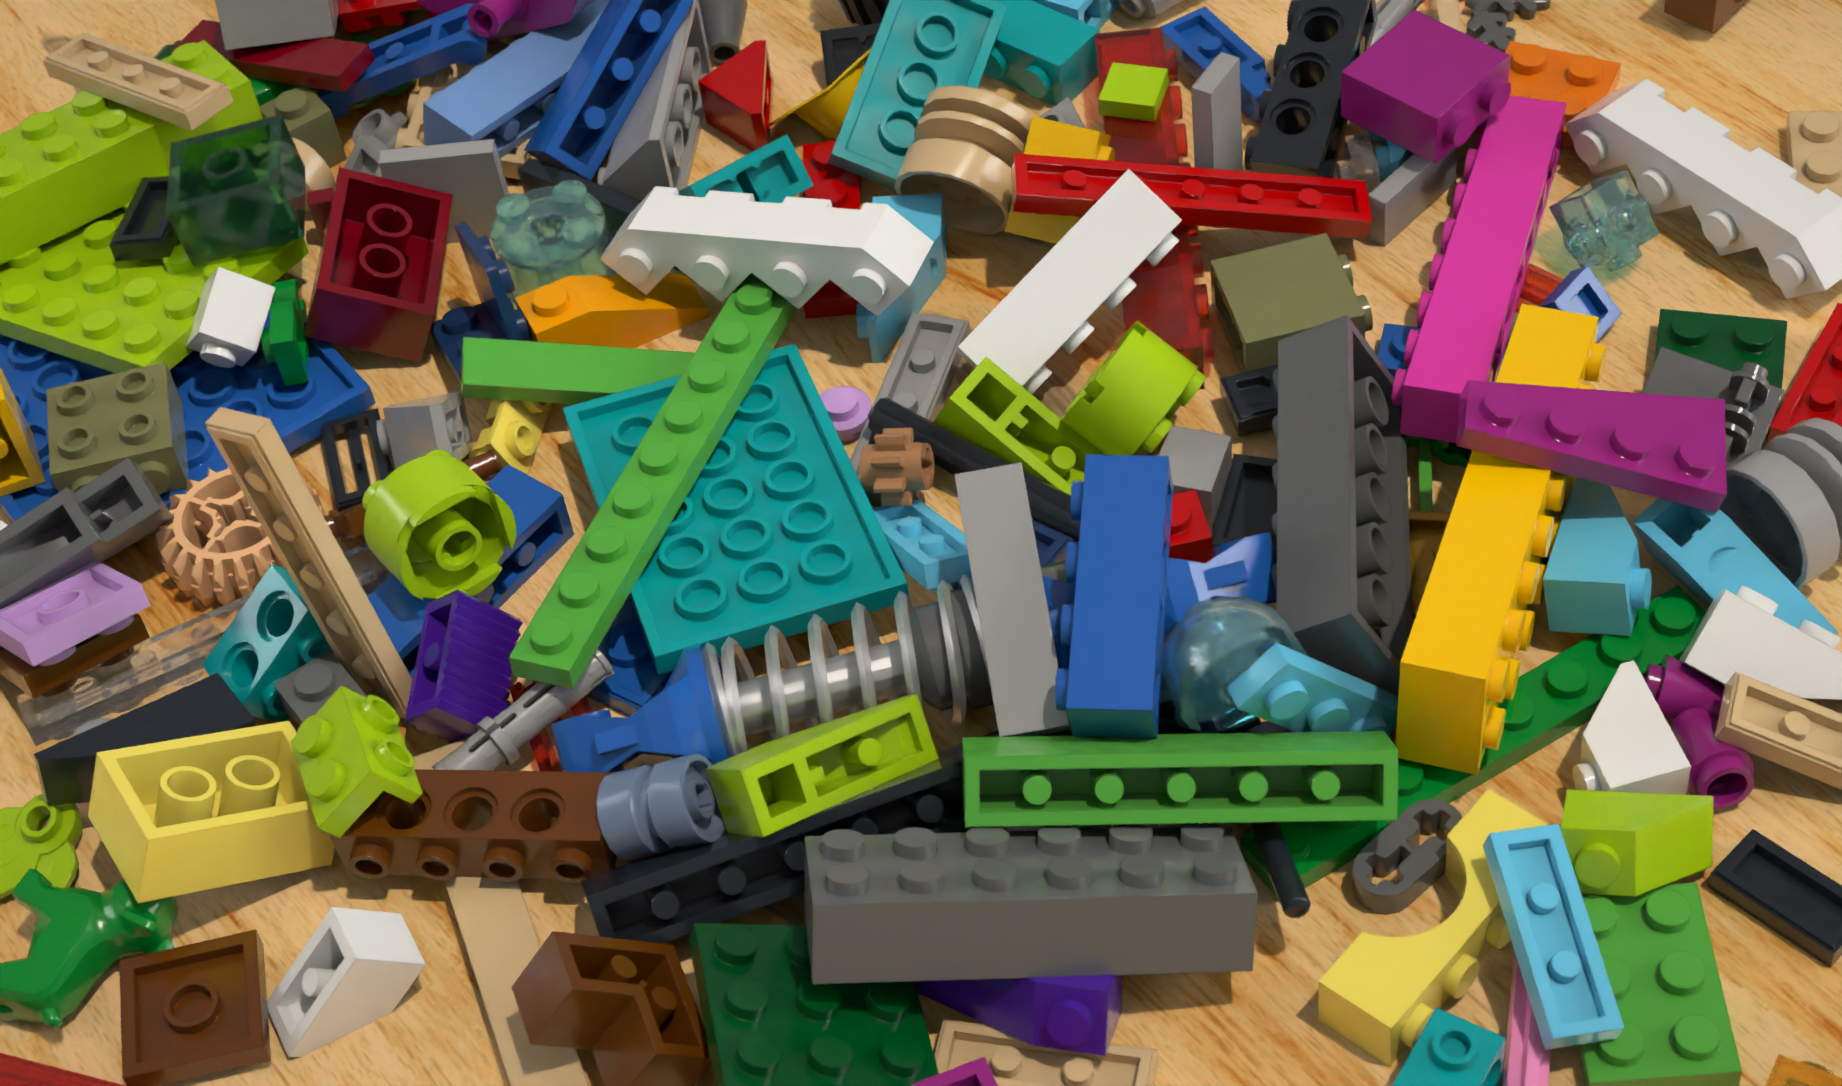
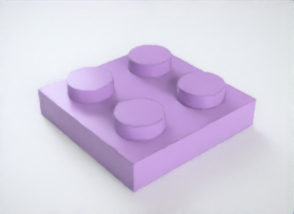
(58, 616)

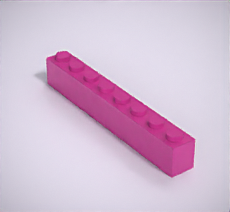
(1482, 267)

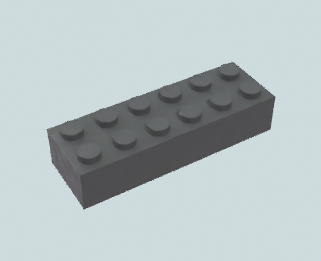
(1341, 504)
(1027, 903)

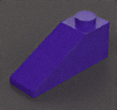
(1041, 1011)

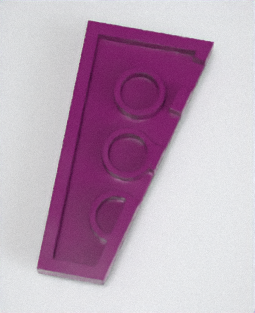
(1616, 438)

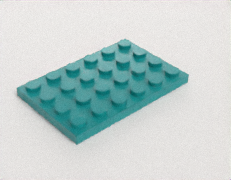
(767, 526)

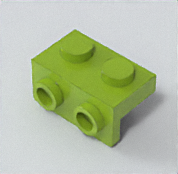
(351, 757)

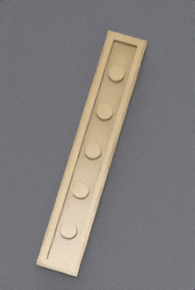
(310, 553)

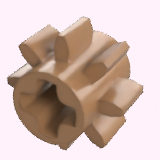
(897, 467)

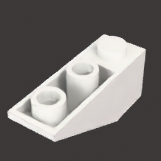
(1748, 639)

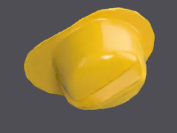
(828, 108)

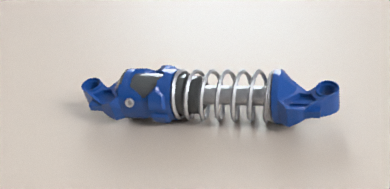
(936, 652)

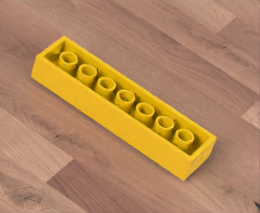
(1490, 567)

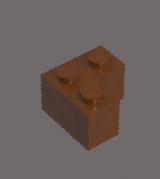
(618, 1001)

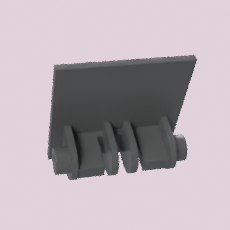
(1747, 396)

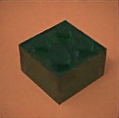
(236, 190)

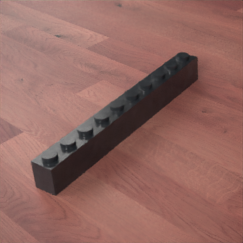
(739, 873)

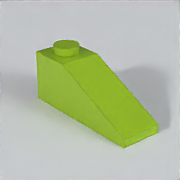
(1015, 426)
(820, 766)

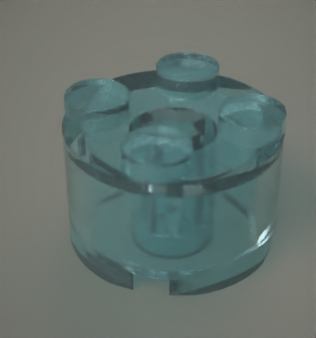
(550, 235)

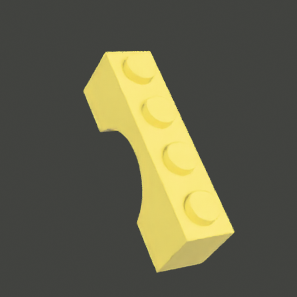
(1390, 985)

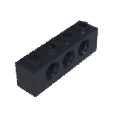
(1303, 110)

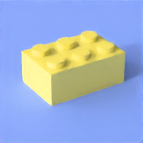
(206, 811)

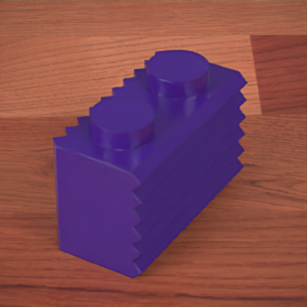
(461, 666)

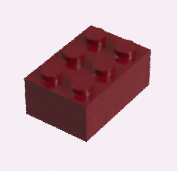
(379, 265)

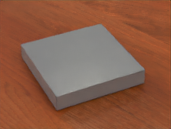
(463, 169)

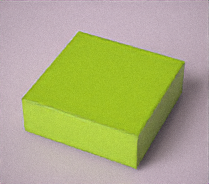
(1133, 91)

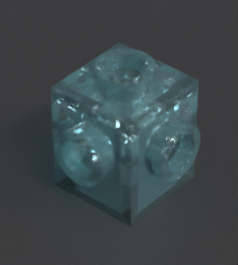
(1605, 222)

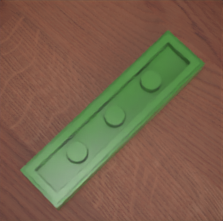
(560, 370)

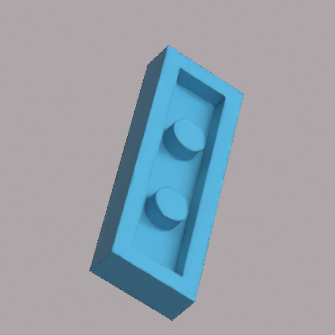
(925, 544)
(1311, 695)
(1552, 937)

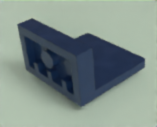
(493, 316)

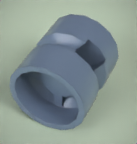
(659, 808)

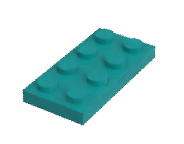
(913, 53)

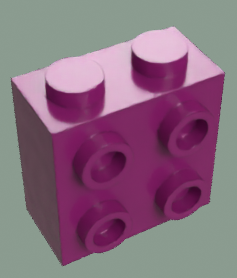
(1425, 86)

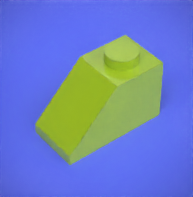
(1636, 839)

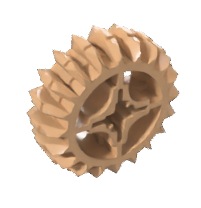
(236, 546)

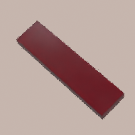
(308, 62)

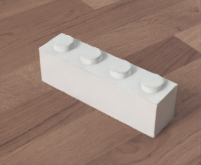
(1073, 281)

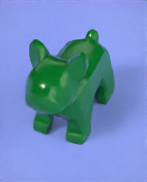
(75, 944)

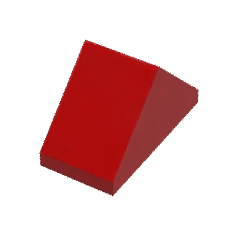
(740, 96)

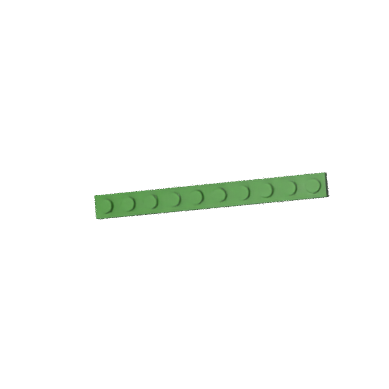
(651, 488)

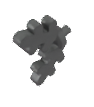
(1493, 25)

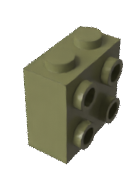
(1281, 293)
(114, 419)

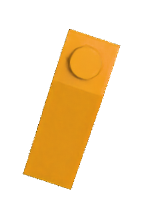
(610, 310)

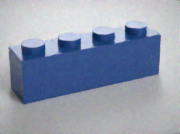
(605, 83)
(540, 532)
(1118, 597)

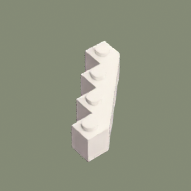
(1736, 193)
(784, 244)

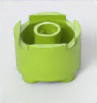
(1133, 395)
(438, 526)

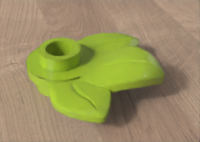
(29, 846)

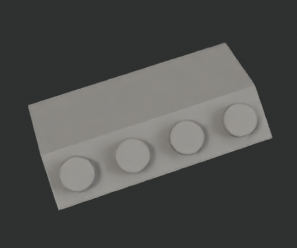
(666, 121)

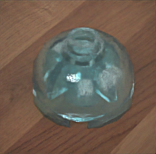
(1212, 649)

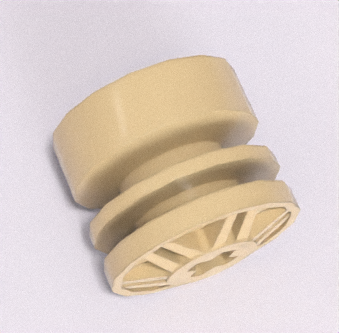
(967, 155)

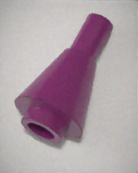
(1682, 688)

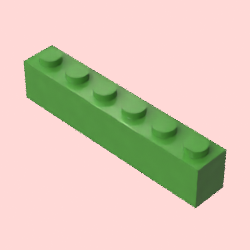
(1180, 779)

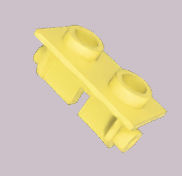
(512, 432)

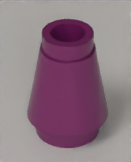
(1715, 765)

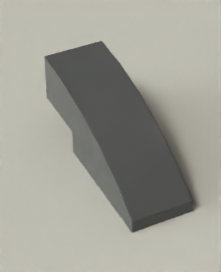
(78, 529)

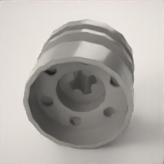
(1792, 499)

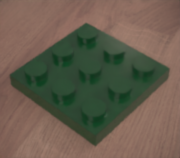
(782, 1030)

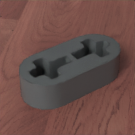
(1399, 847)

